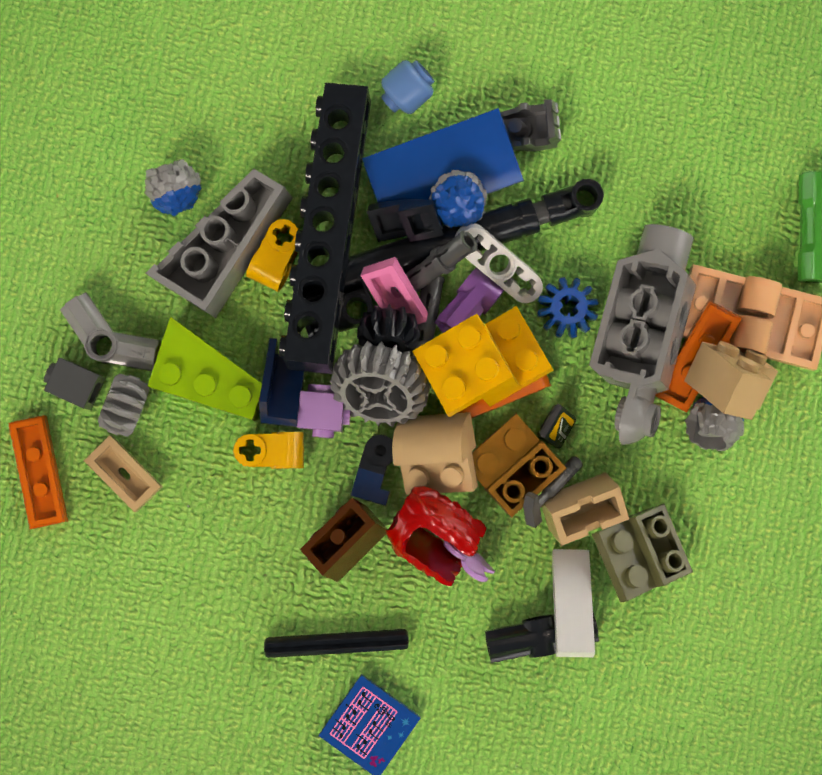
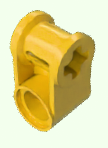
(271, 261)
(278, 450)

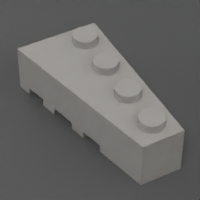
(222, 245)

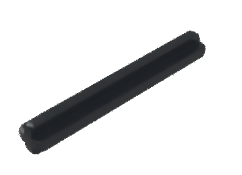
(336, 643)

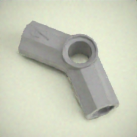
(91, 327)

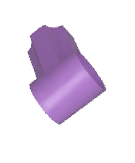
(474, 297)

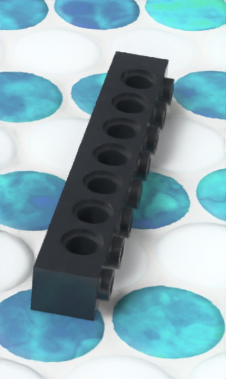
(317, 352)

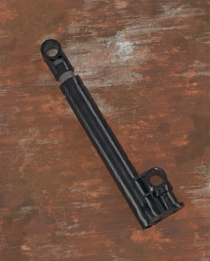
(504, 223)

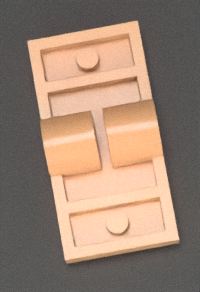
(774, 318)

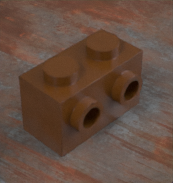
(344, 540)

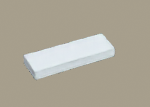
(573, 603)

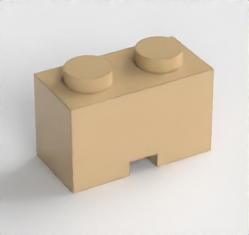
(585, 508)

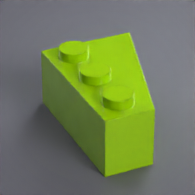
(203, 375)

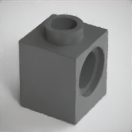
(73, 383)

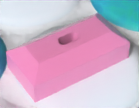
(381, 281)

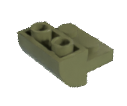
(642, 553)

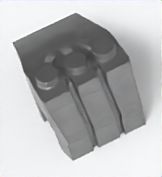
(533, 126)

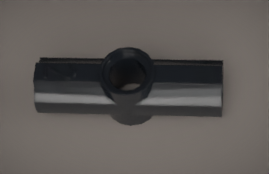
(531, 637)

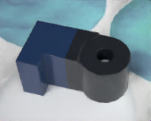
(372, 469)

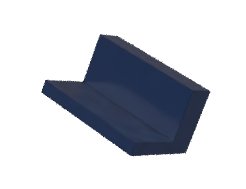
(279, 390)

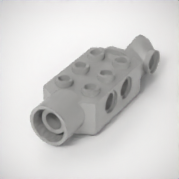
(645, 327)

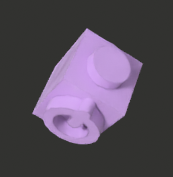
(321, 412)

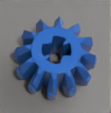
(580, 310)

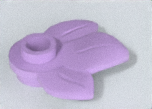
(473, 565)

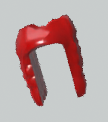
(445, 519)

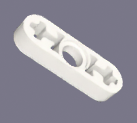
(524, 271)

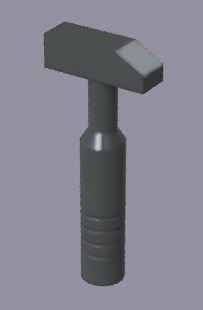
(533, 502)

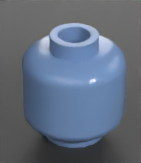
(407, 87)

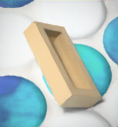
(109, 460)

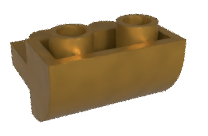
(514, 464)

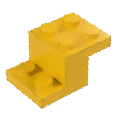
(482, 361)

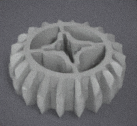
(380, 384)

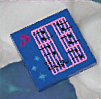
(369, 726)

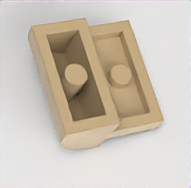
(436, 452)

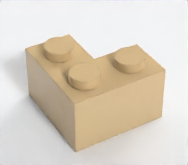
(731, 378)

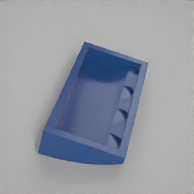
(471, 145)

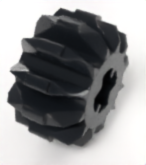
(390, 327)

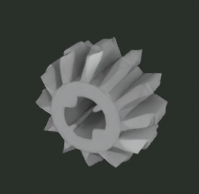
(123, 405)

